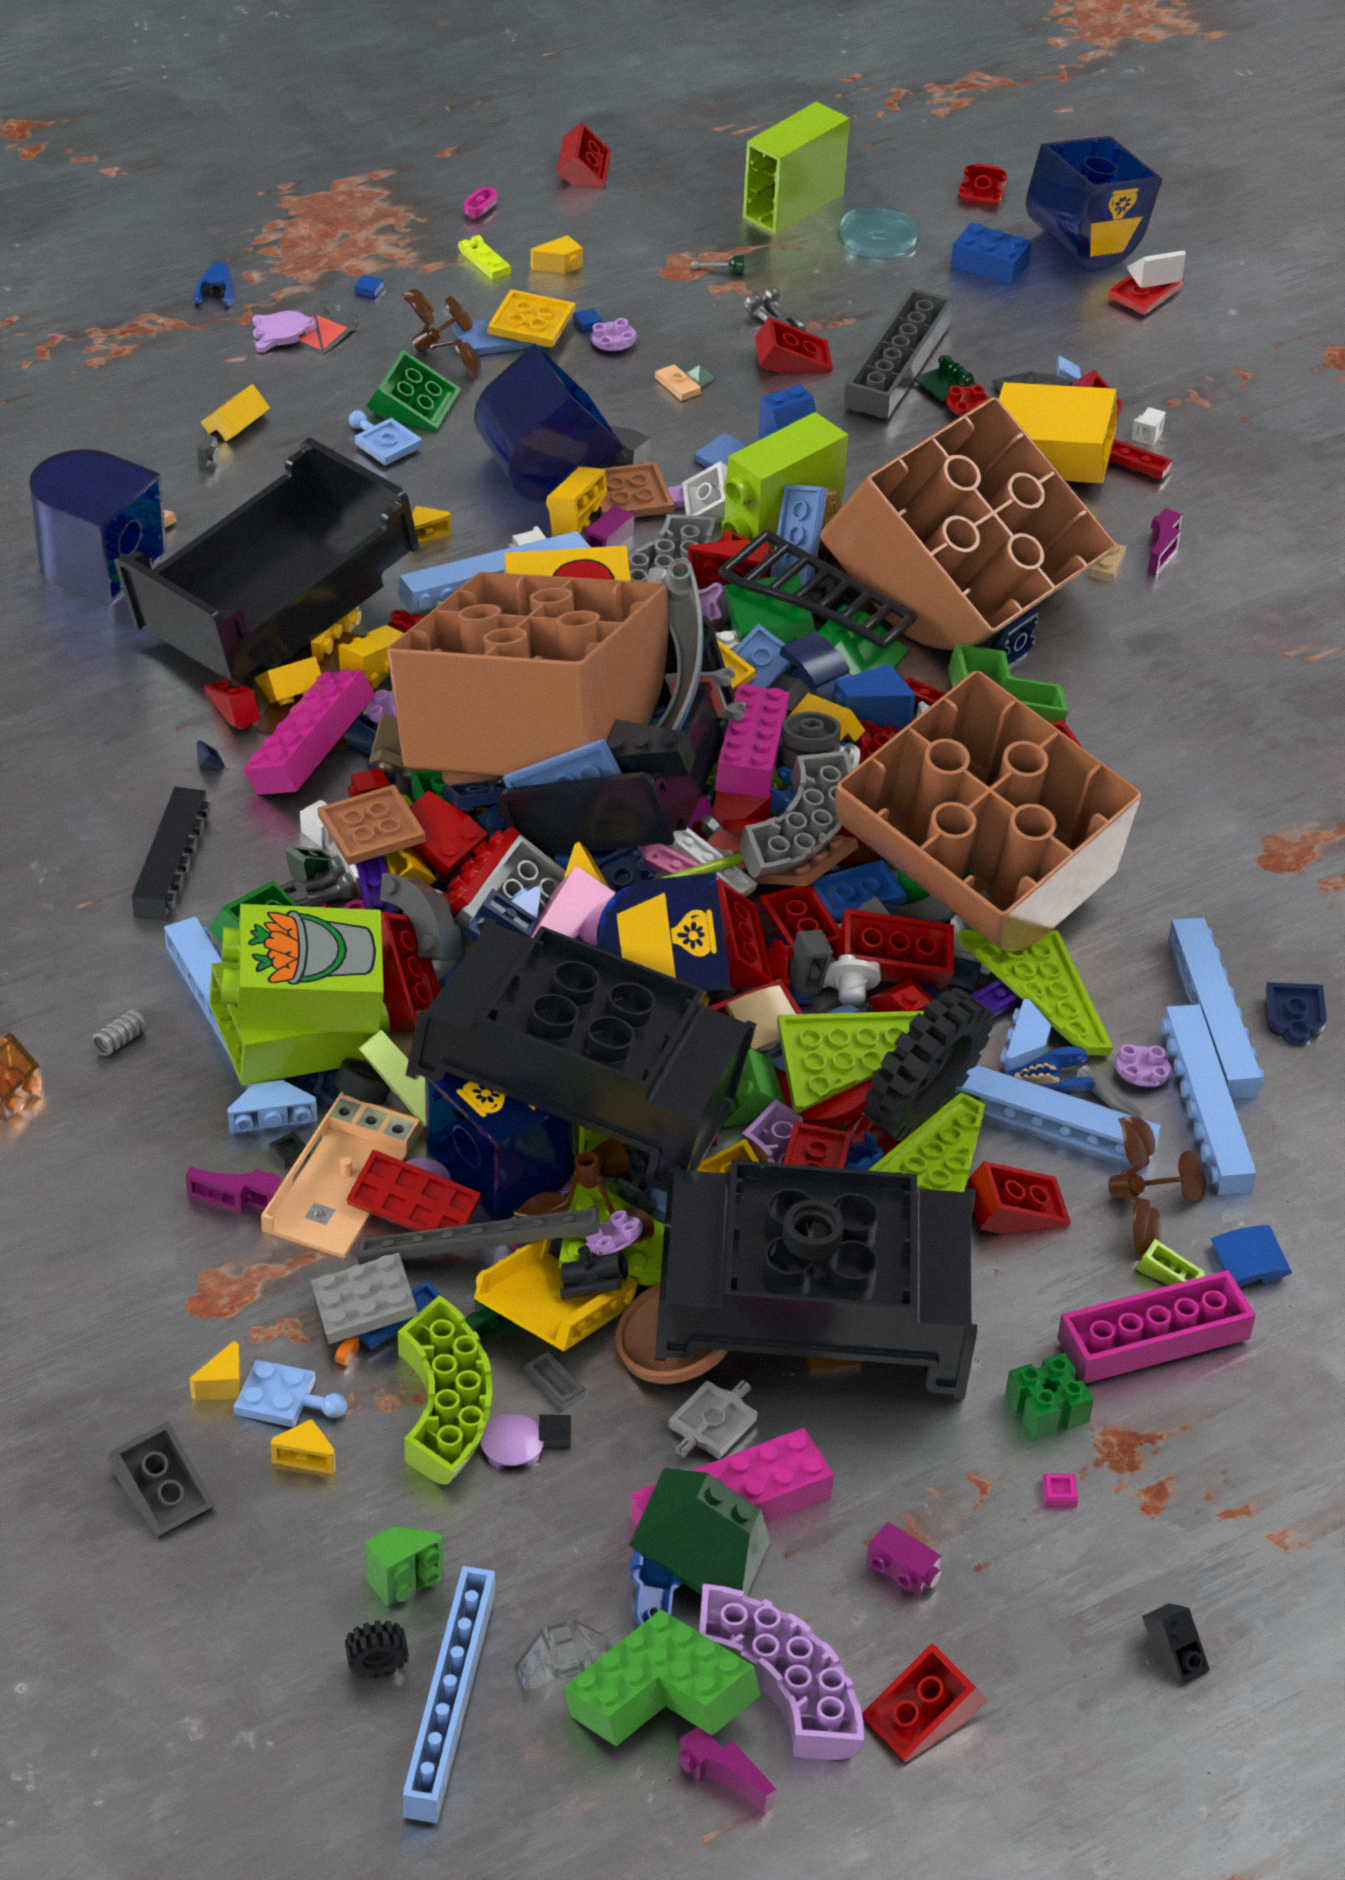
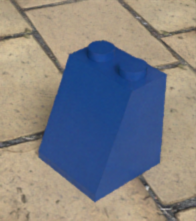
(784, 409)
(877, 697)

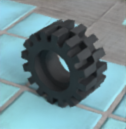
(376, 1649)

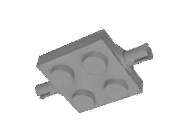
(713, 1419)

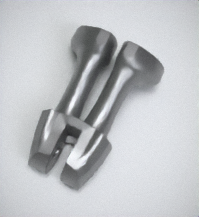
(770, 307)
(331, 886)

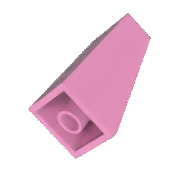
(572, 903)

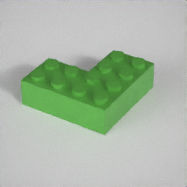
(1041, 697)
(658, 1668)

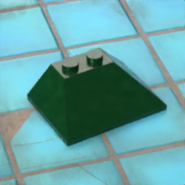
(702, 1531)

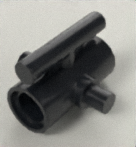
(593, 1274)

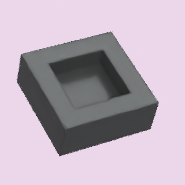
(207, 452)

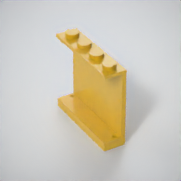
(528, 1293)

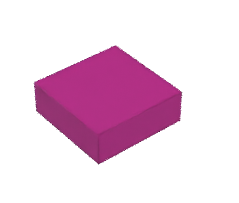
(1060, 1490)

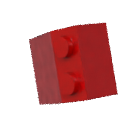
(791, 349)
(709, 557)
(449, 834)
(1016, 1200)
(923, 1704)

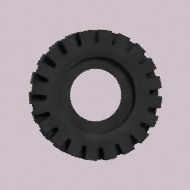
(928, 1063)

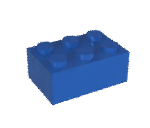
(991, 253)

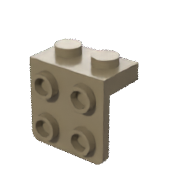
(387, 749)

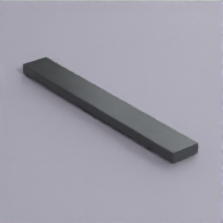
(481, 1235)

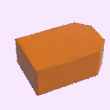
(347, 1350)

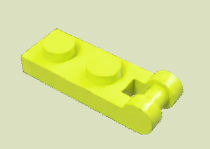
(484, 257)

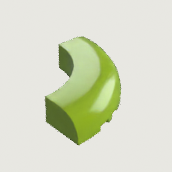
(457, 1387)

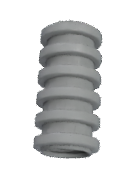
(119, 1032)

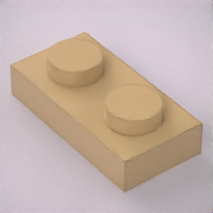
(1110, 565)

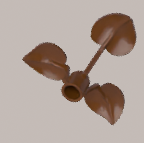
(429, 337)
(1139, 1146)
(590, 1167)

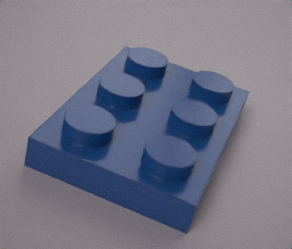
(857, 885)

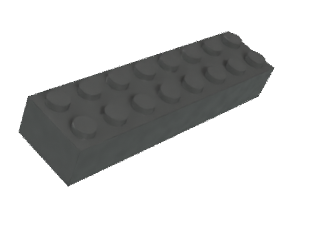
(898, 353)

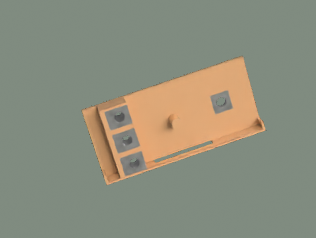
(323, 1185)

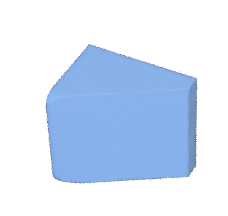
(1067, 369)

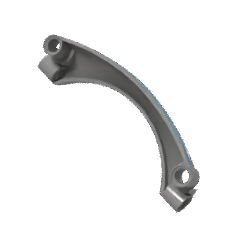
(687, 635)

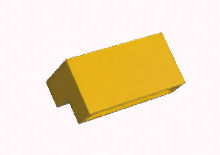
(236, 413)
(850, 726)

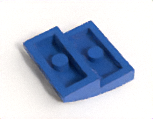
(1251, 1255)

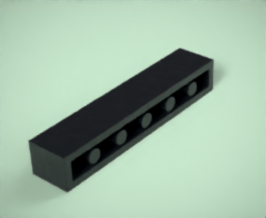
(170, 853)

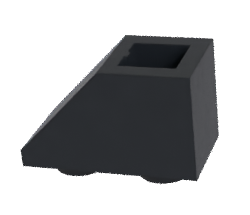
(1176, 1641)

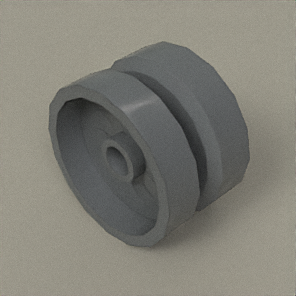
(807, 735)

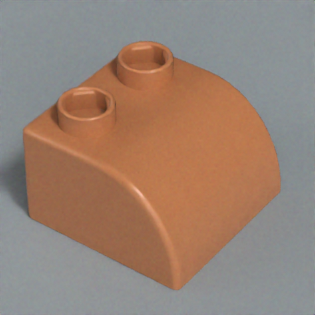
(966, 530)
(526, 671)
(994, 794)

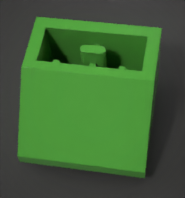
(756, 1090)
(403, 1562)

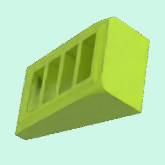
(1153, 1265)

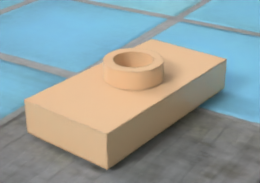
(677, 382)

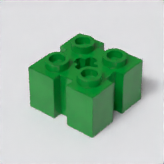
(1049, 1396)

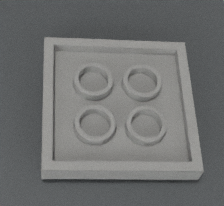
(364, 1298)

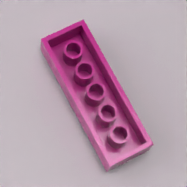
(308, 732)
(752, 743)
(1155, 1326)
(774, 1476)

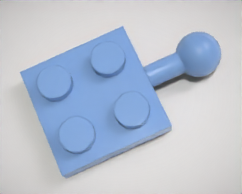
(384, 441)
(280, 1392)

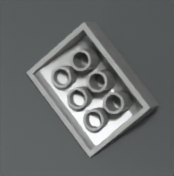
(519, 869)

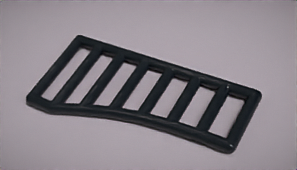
(820, 608)

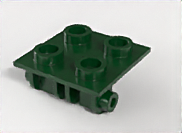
(947, 375)

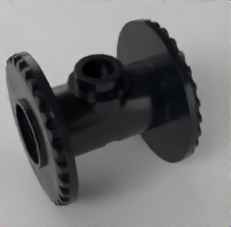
(633, 1187)

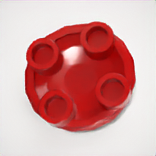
(965, 398)
(779, 956)

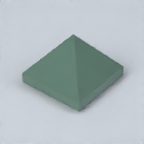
(700, 376)

